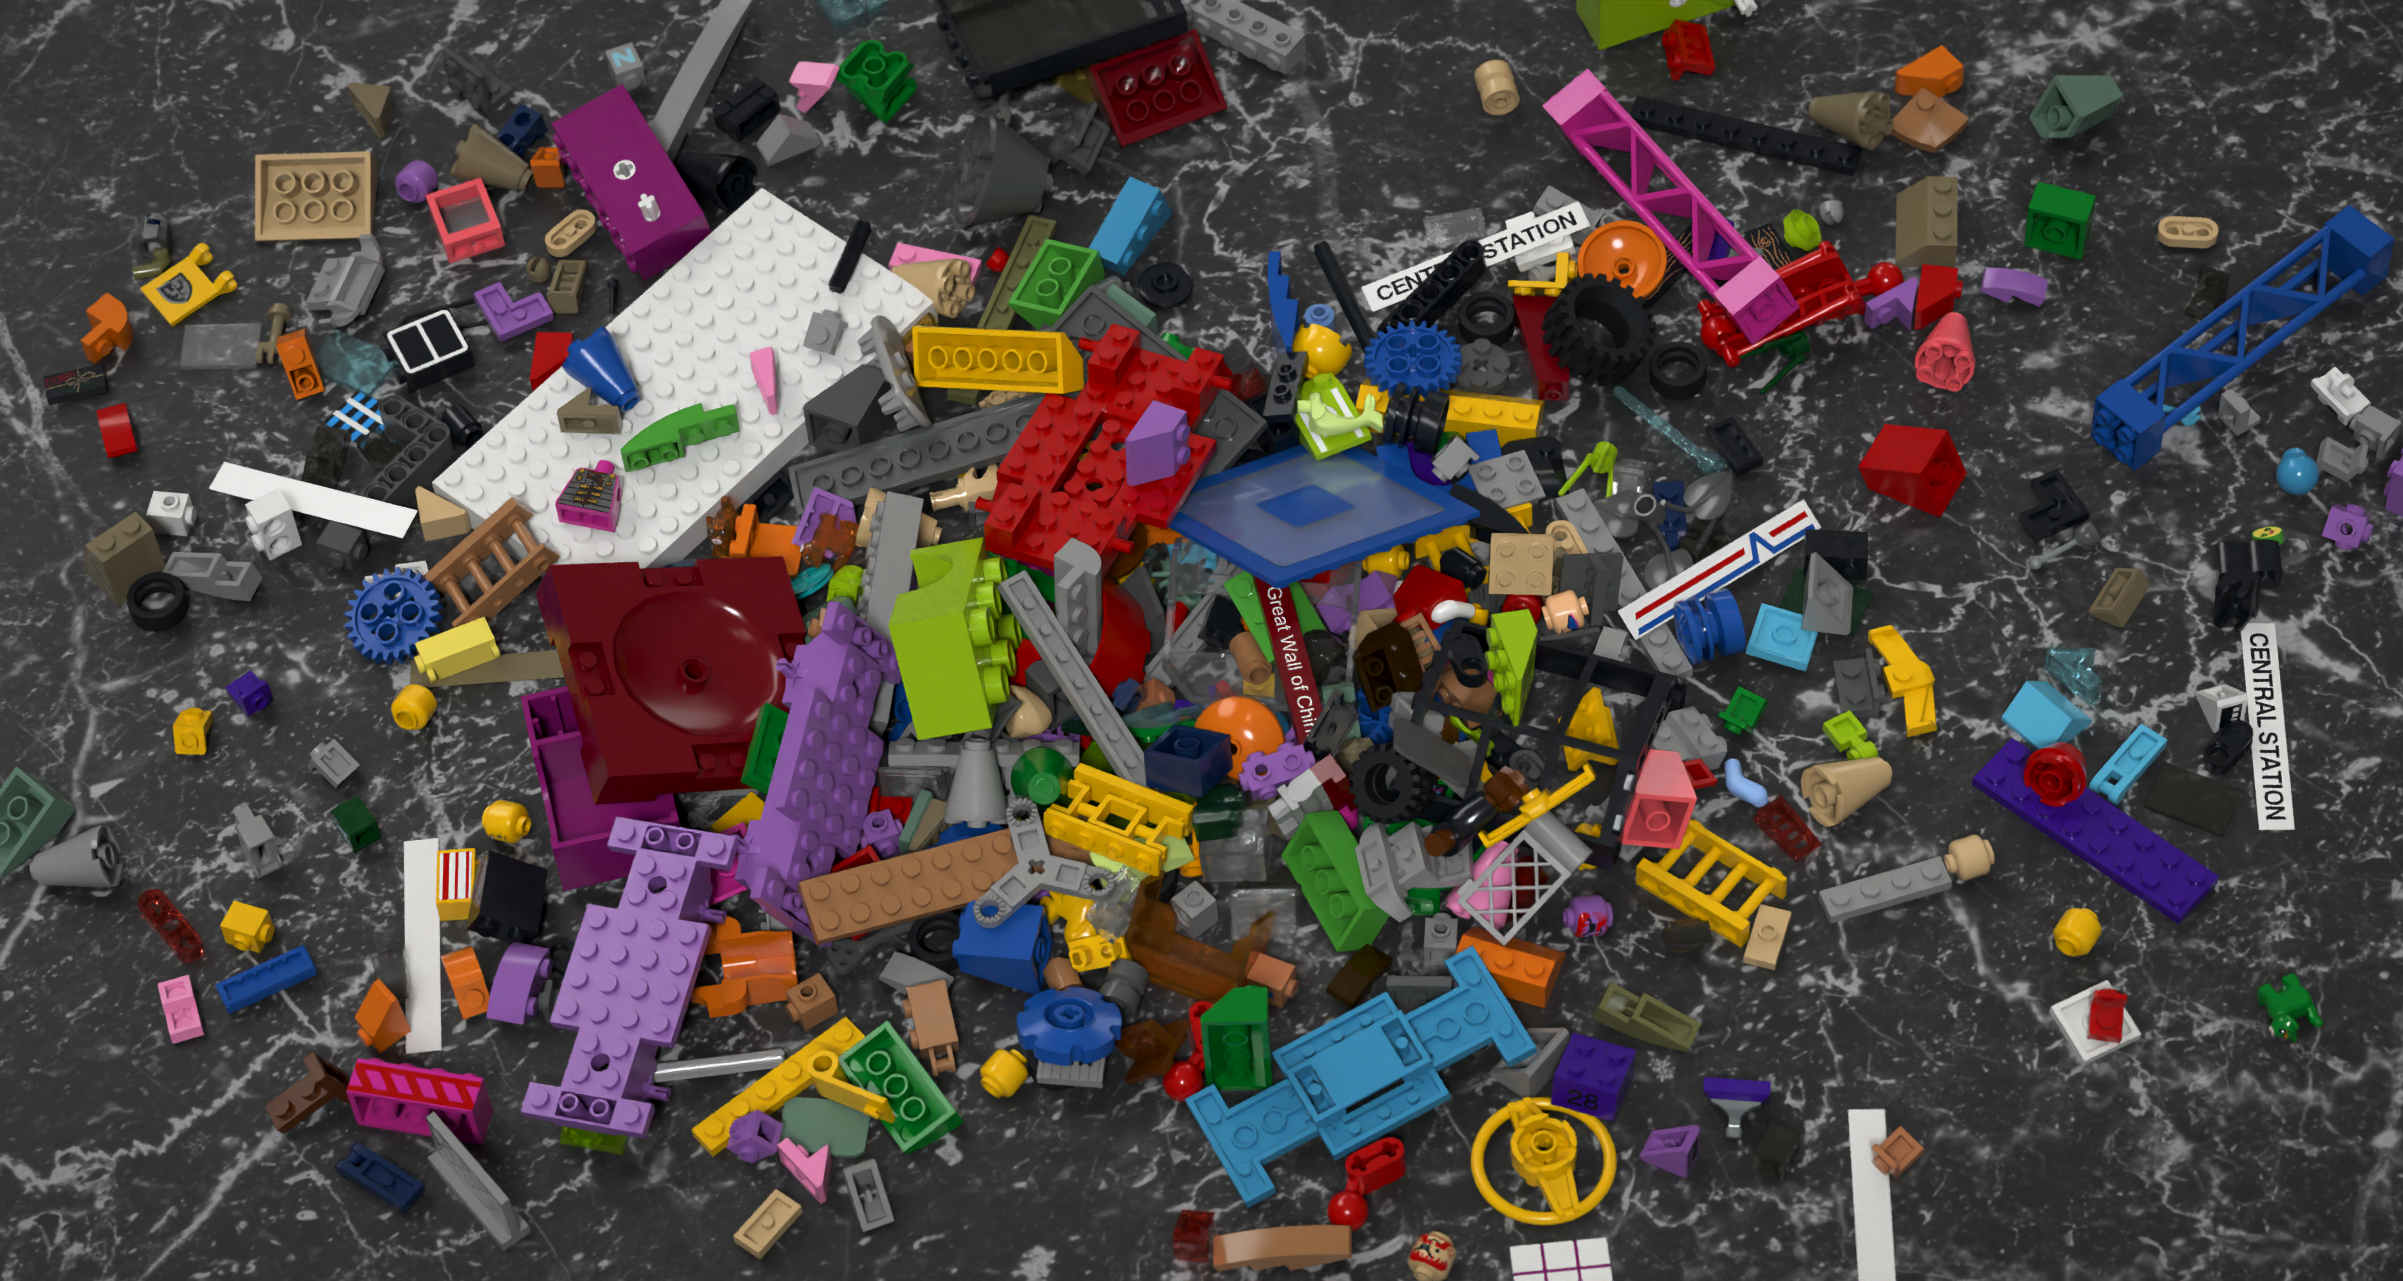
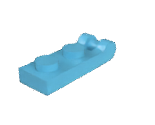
(2128, 763)

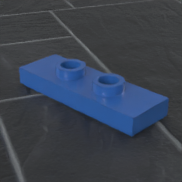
(266, 979)

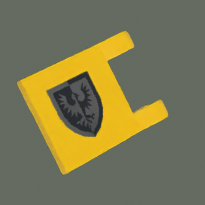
(186, 287)

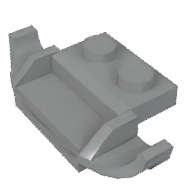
(348, 284)
(1392, 866)

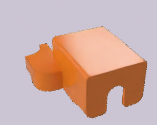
(755, 968)

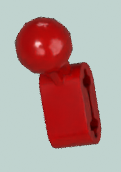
(1186, 1076)
(1366, 1172)

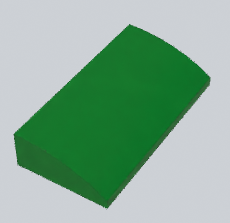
(889, 1069)

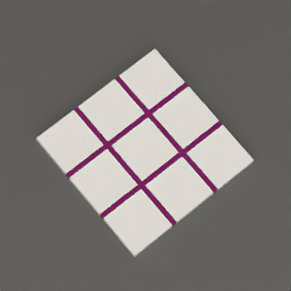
(1562, 1261)

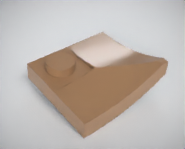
(1928, 122)

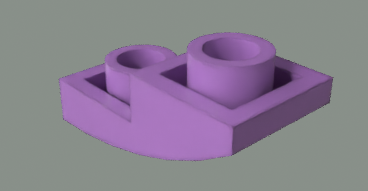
(2005, 283)

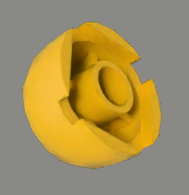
(1323, 349)

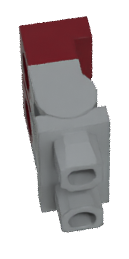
(1315, 790)

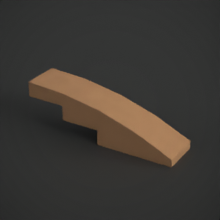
(1279, 1246)

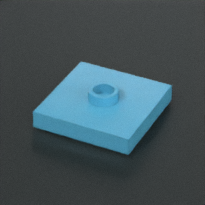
(1780, 639)

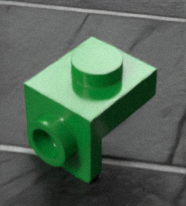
(1743, 712)

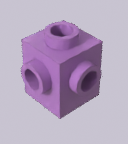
(2337, 528)
(882, 834)
(754, 1136)

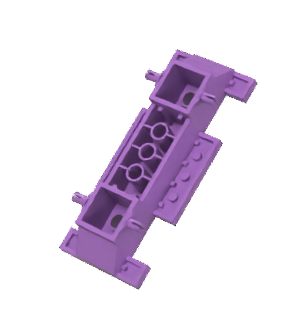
(821, 766)
(633, 979)

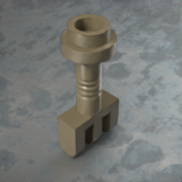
(279, 315)

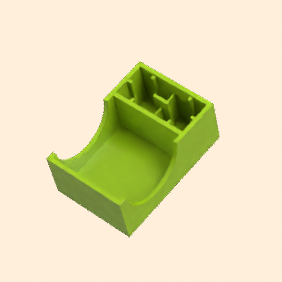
(955, 639)

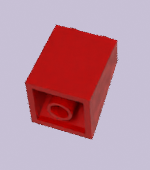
(1914, 467)

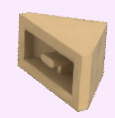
(440, 517)

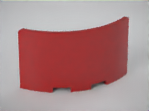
(1122, 640)

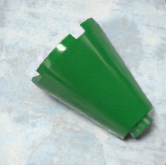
(1042, 777)

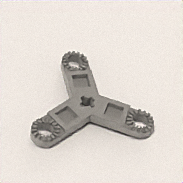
(1058, 873)

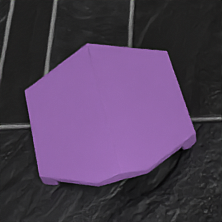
(822, 502)

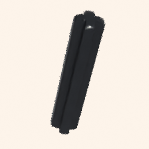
(849, 256)

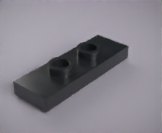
(1285, 387)

